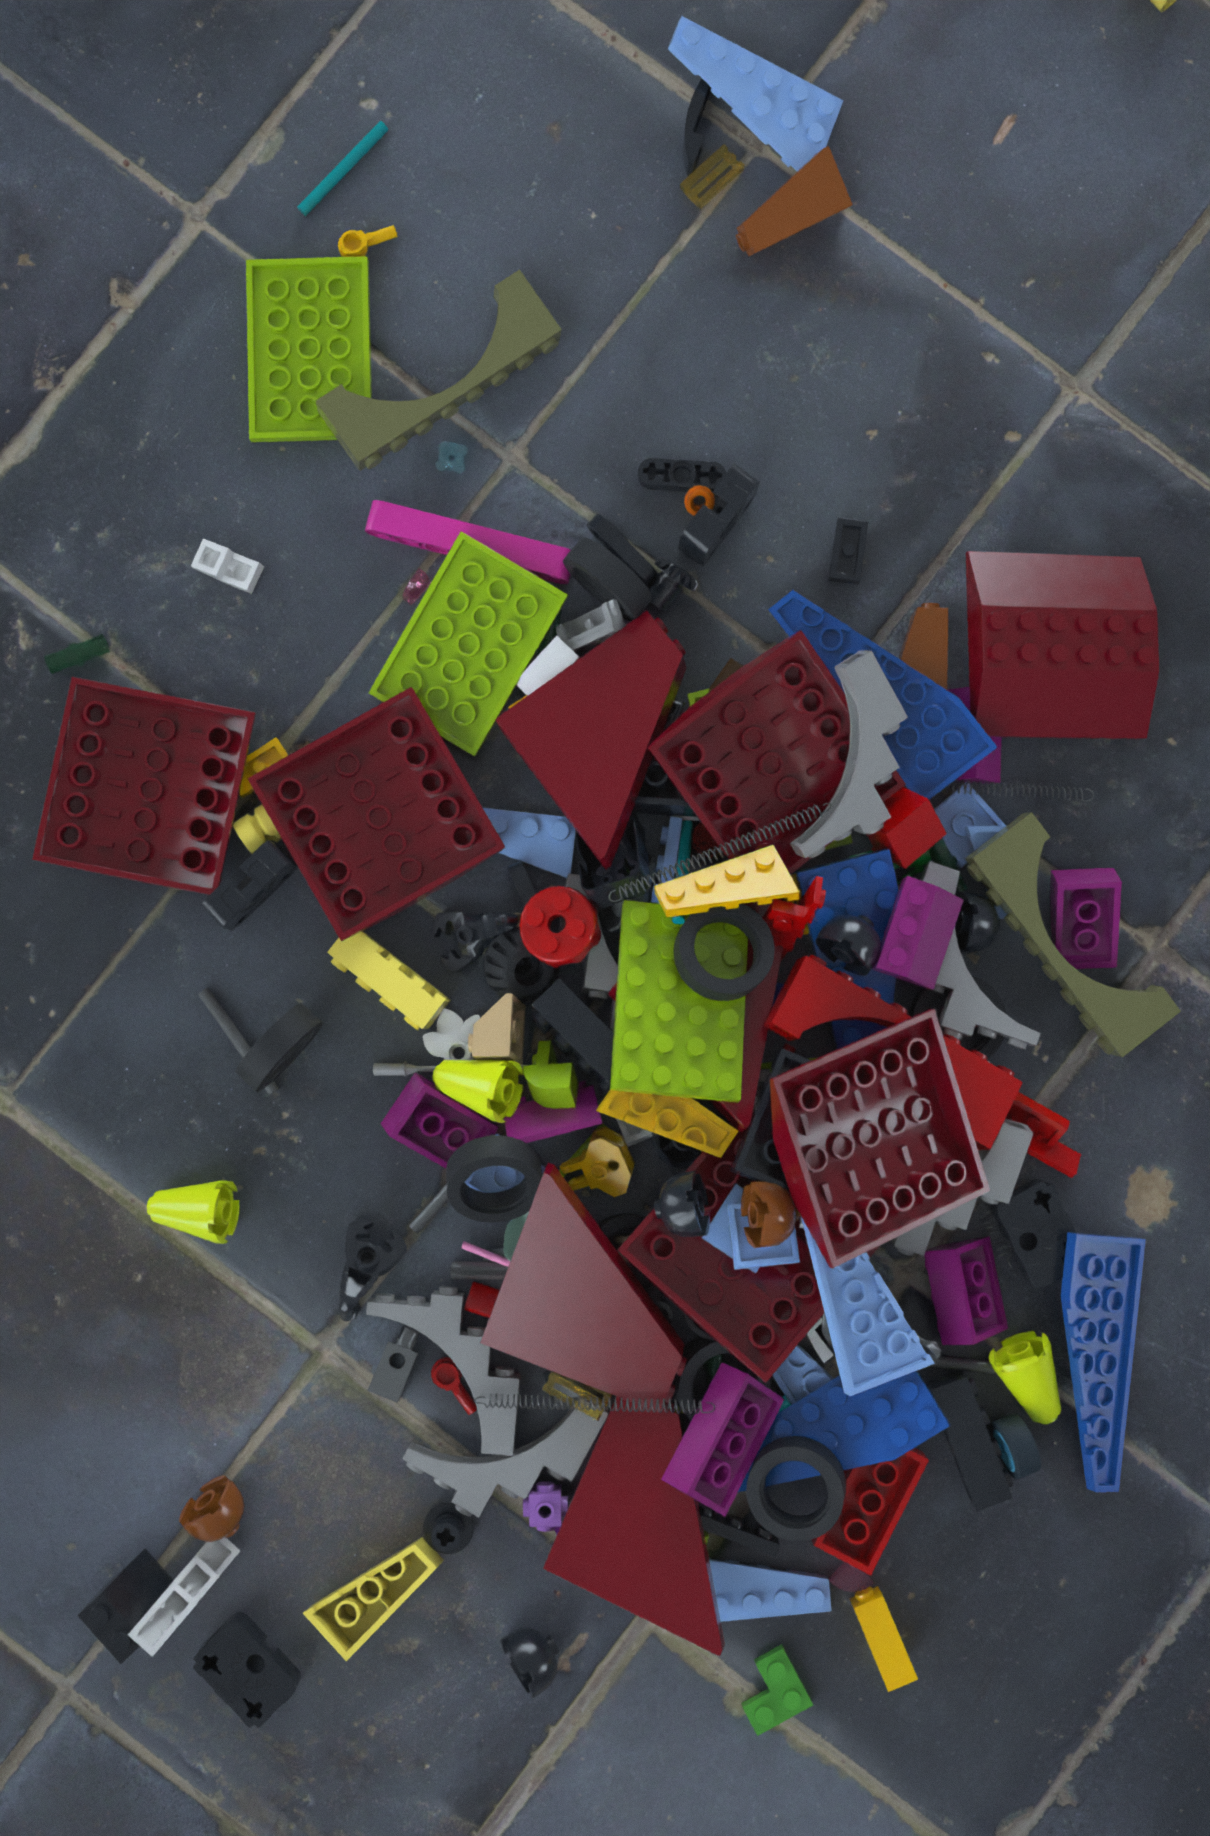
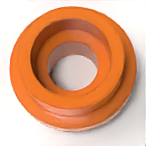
(695, 491)

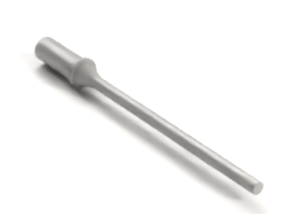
(399, 1069)

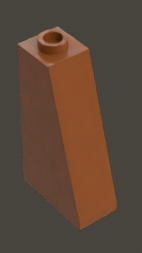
(799, 203)
(927, 643)

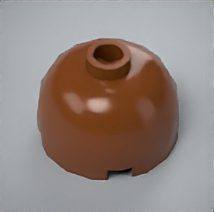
(769, 1214)
(215, 1512)

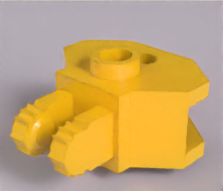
(605, 1164)

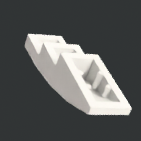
(183, 1594)

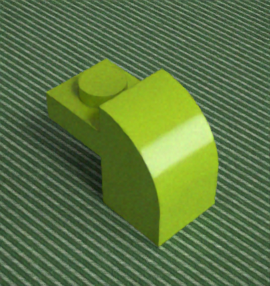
(551, 1083)

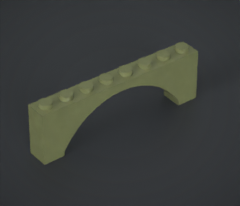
(375, 427)
(1009, 871)

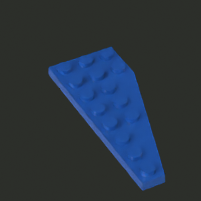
(938, 736)
(855, 887)
(1100, 1327)
(859, 1427)

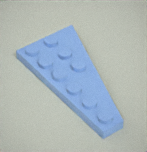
(769, 100)
(865, 1323)

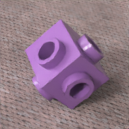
(545, 1495)

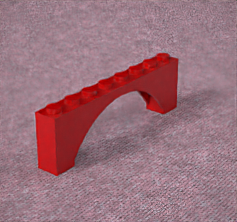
(821, 995)

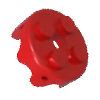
(577, 937)

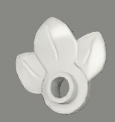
(450, 1034)

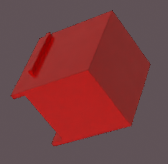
(910, 829)

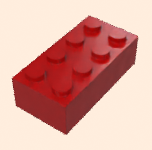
(872, 1509)

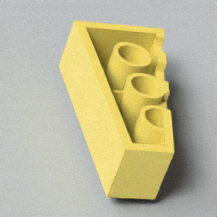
(390, 978)
(365, 1603)

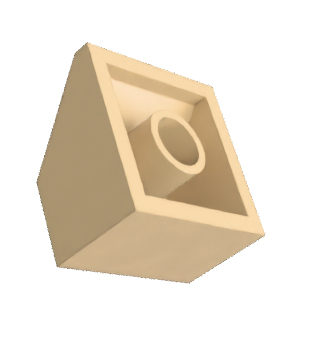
(500, 1031)

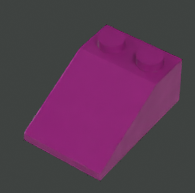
(1086, 916)
(433, 1121)

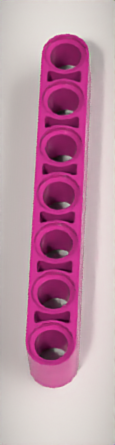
(439, 534)

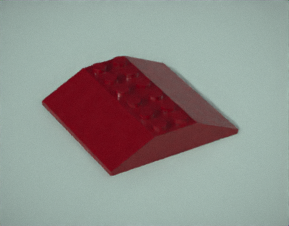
(1061, 645)
(763, 750)
(144, 786)
(377, 814)
(875, 1138)
(747, 1313)

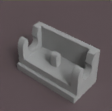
(592, 628)

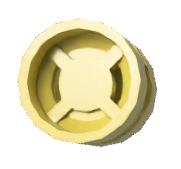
(256, 829)

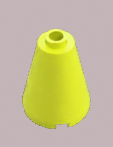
(482, 1085)
(198, 1210)
(1029, 1373)

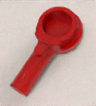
(448, 1377)

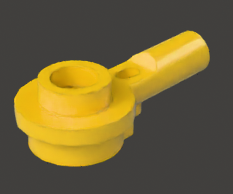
(356, 243)

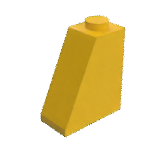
(883, 1638)

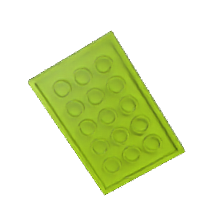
(303, 341)
(470, 641)
(663, 1030)

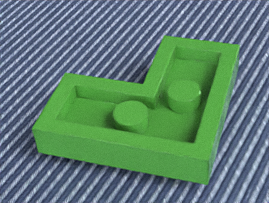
(784, 1695)

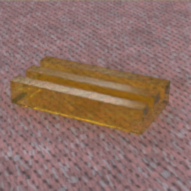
(729, 159)
(555, 1378)

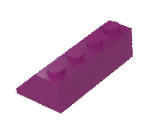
(724, 1442)

